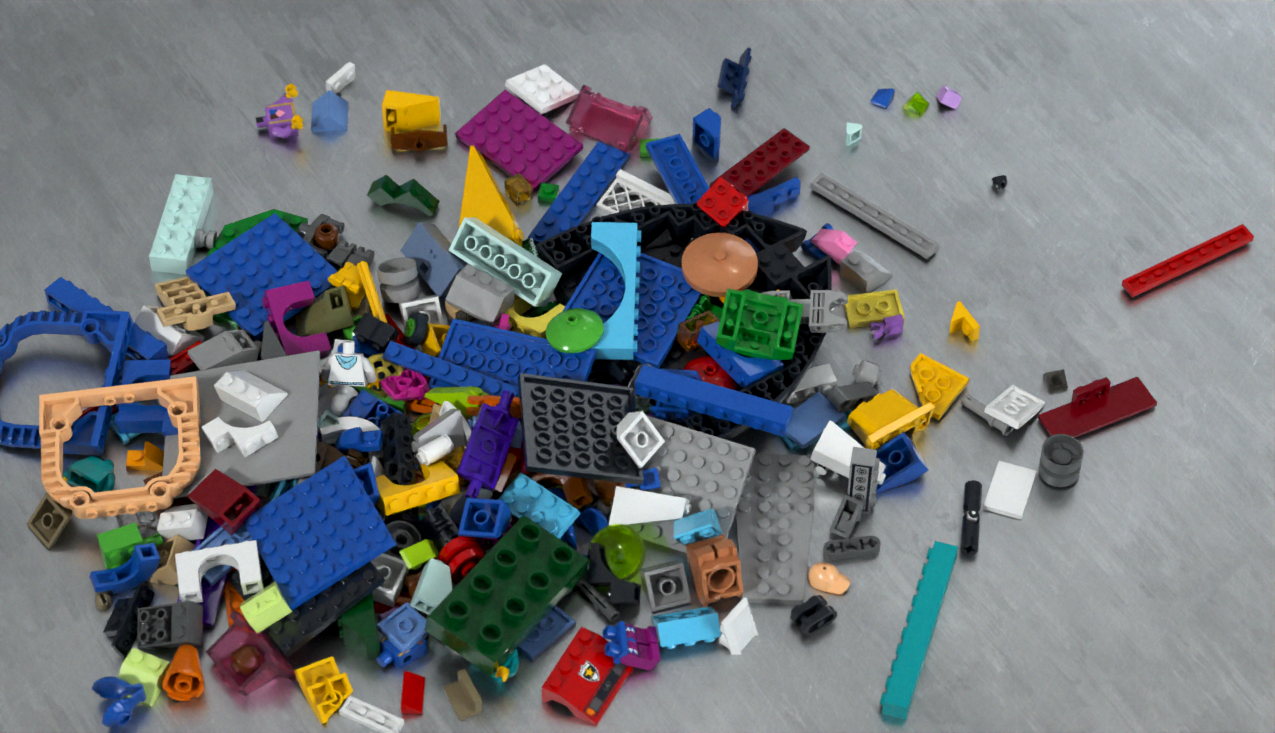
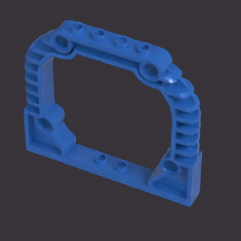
(108, 328)

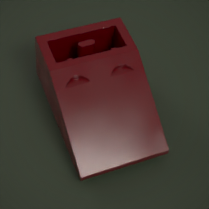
(225, 500)

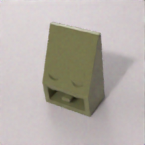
(326, 314)

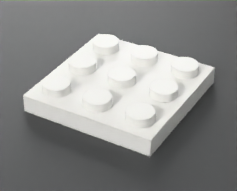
(542, 89)

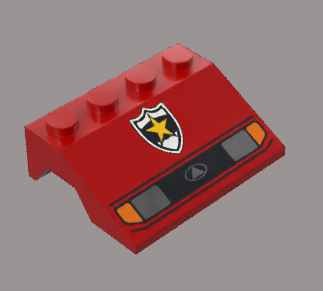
(585, 677)

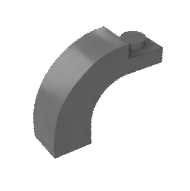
(455, 504)

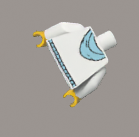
(348, 369)

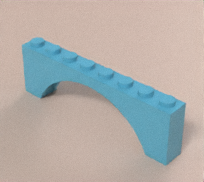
(619, 245)

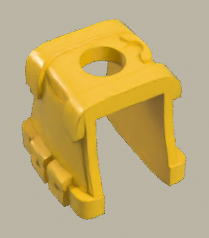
(352, 282)

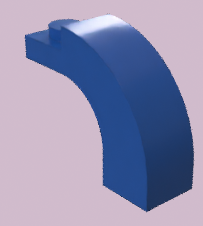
(359, 440)
(129, 575)

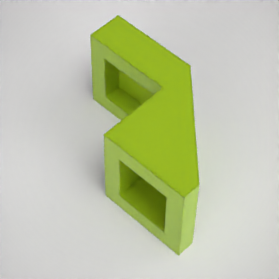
(419, 554)

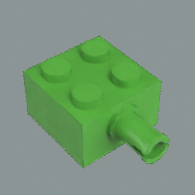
(118, 544)

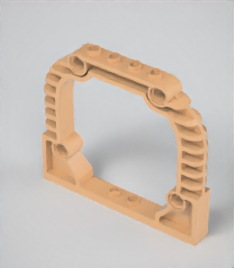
(62, 409)

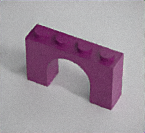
(278, 303)

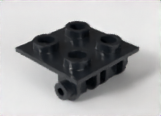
(437, 527)

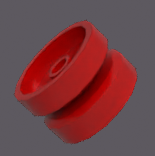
(461, 556)

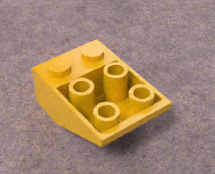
(409, 111)

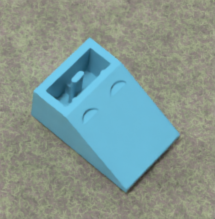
(697, 527)

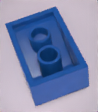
(901, 462)

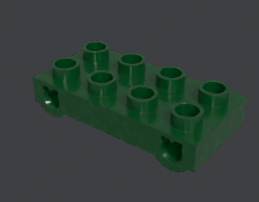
(506, 595)

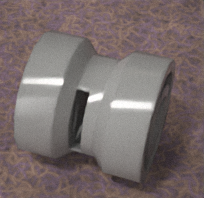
(205, 239)

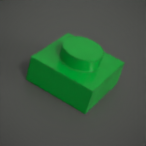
(548, 192)

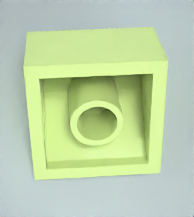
(265, 608)
(146, 670)

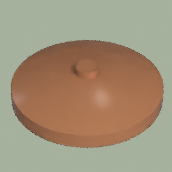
(719, 263)

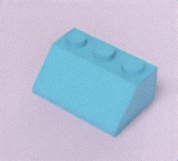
(686, 627)

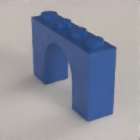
(742, 369)
(137, 417)

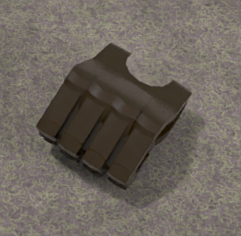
(328, 454)

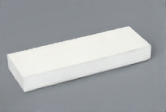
(371, 716)

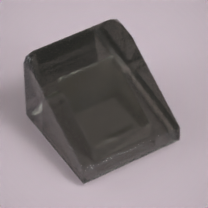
(1055, 380)

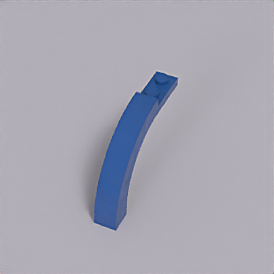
(763, 202)

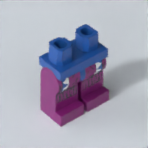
(632, 645)

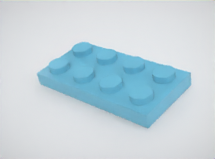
(539, 505)

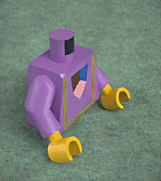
(281, 116)

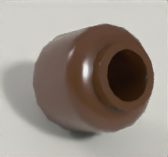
(326, 236)
(245, 659)

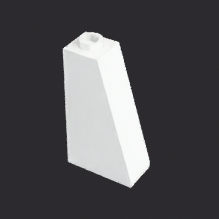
(835, 451)
(641, 507)

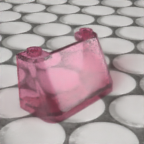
(608, 120)

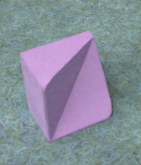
(949, 97)

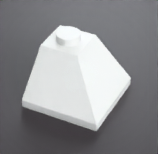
(639, 437)

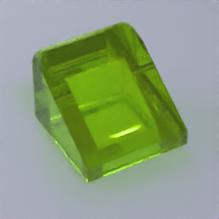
(916, 104)

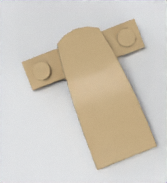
(189, 305)

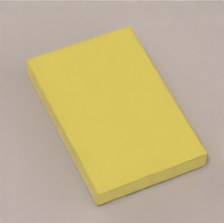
(872, 308)

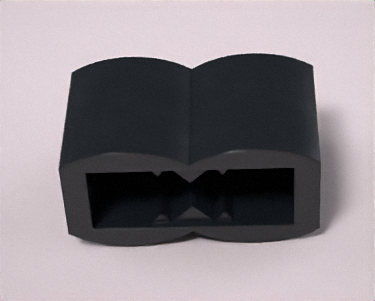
(375, 332)

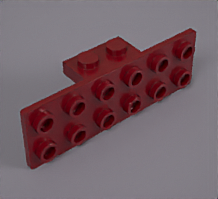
(765, 162)
(1098, 406)

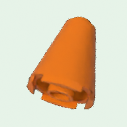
(184, 675)

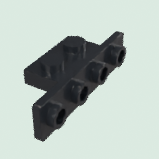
(124, 619)

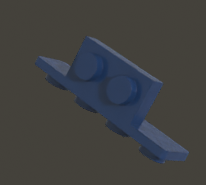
(733, 76)

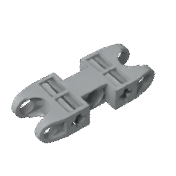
(818, 309)

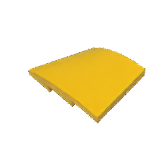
(324, 687)

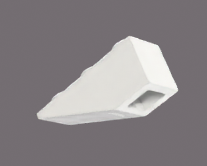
(817, 379)

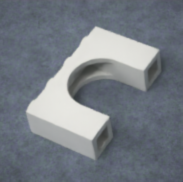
(194, 564)

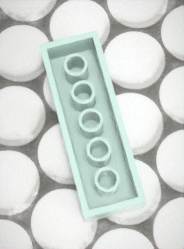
(182, 216)
(505, 261)

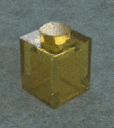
(518, 189)

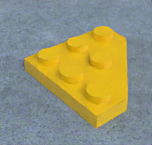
(936, 383)

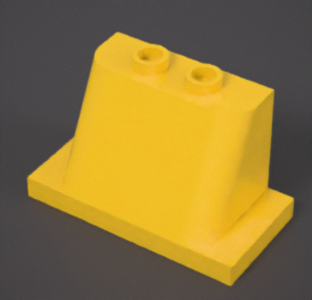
(887, 418)

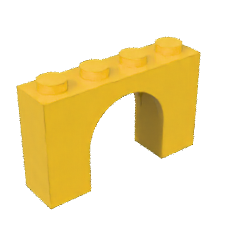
(437, 483)

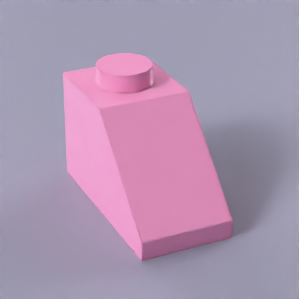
(834, 243)

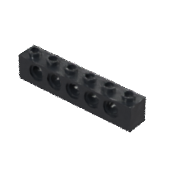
(399, 459)

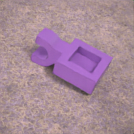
(889, 326)

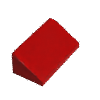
(412, 693)

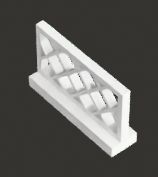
(635, 186)

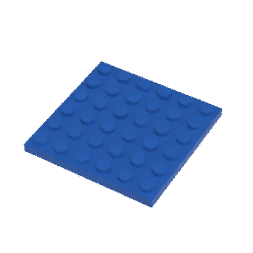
(259, 261)
(662, 305)
(319, 532)

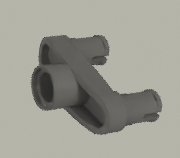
(307, 231)

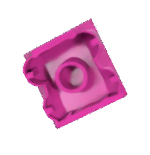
(406, 386)

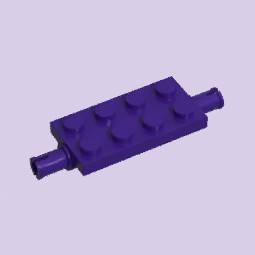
(488, 445)

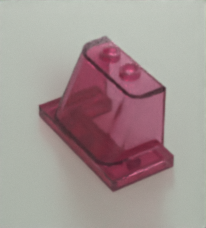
(242, 634)

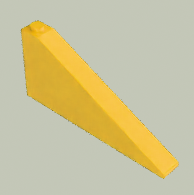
(485, 200)

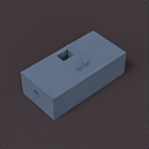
(433, 258)

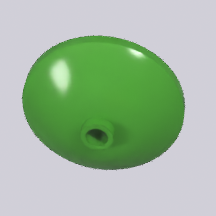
(574, 330)

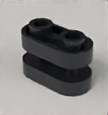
(813, 615)

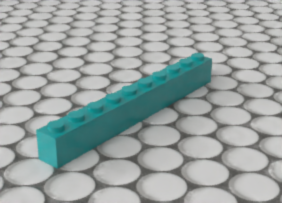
(919, 631)

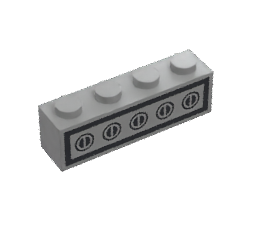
(863, 476)

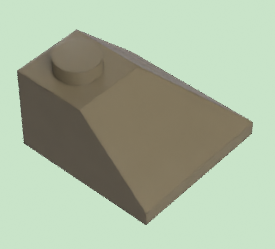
(49, 520)

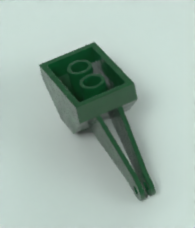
(359, 629)

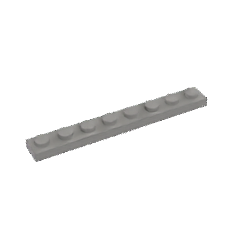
(874, 216)

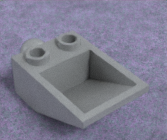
(225, 350)

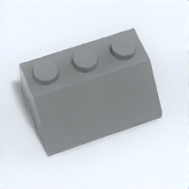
(480, 295)

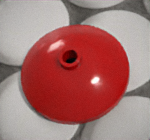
(711, 372)

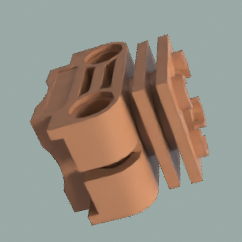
(715, 569)

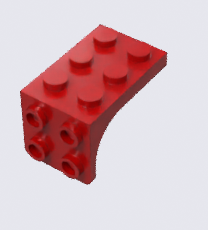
(723, 202)

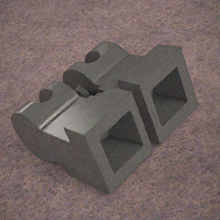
(349, 253)

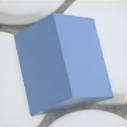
(329, 113)

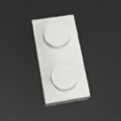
(341, 78)

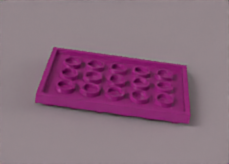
(519, 140)

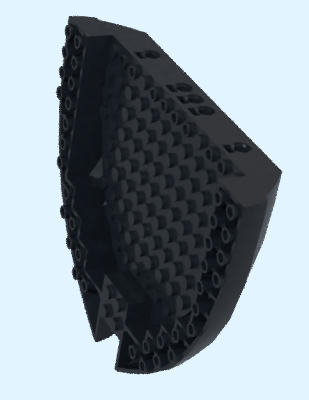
(665, 236)

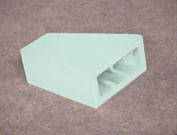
(432, 586)

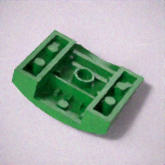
(759, 325)

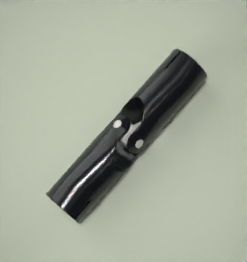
(971, 507)

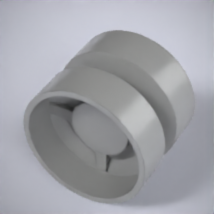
(398, 280)

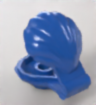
(592, 519)
(115, 688)

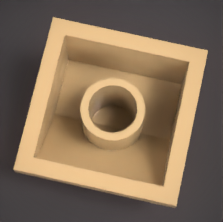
(167, 571)

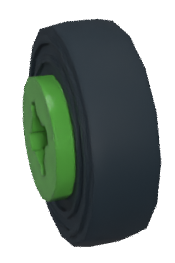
(415, 329)

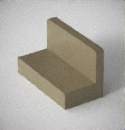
(464, 696)

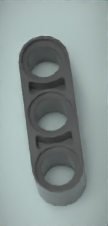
(848, 397)

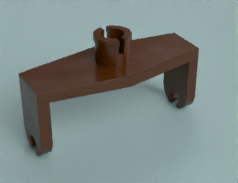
(419, 139)

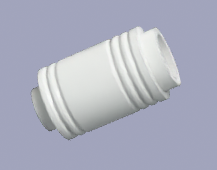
(435, 450)

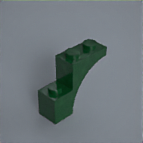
(411, 193)

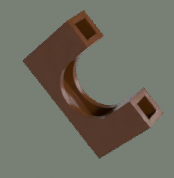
(575, 488)

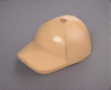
(827, 580)

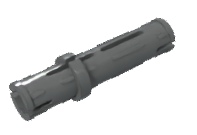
(610, 612)

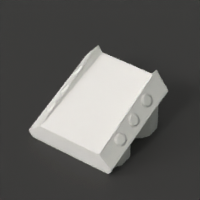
(738, 628)

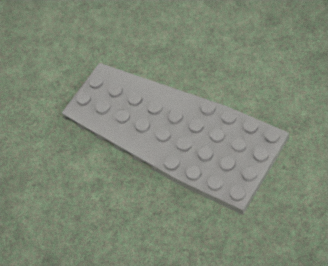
(775, 528)

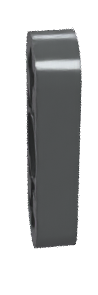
(857, 542)

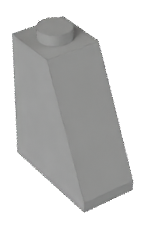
(447, 424)

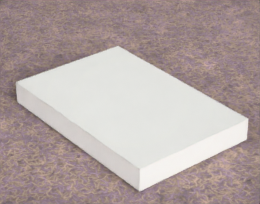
(1014, 407)
(1009, 490)

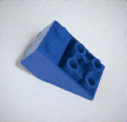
(370, 408)

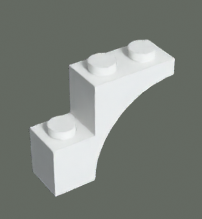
(246, 439)

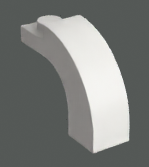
(330, 433)

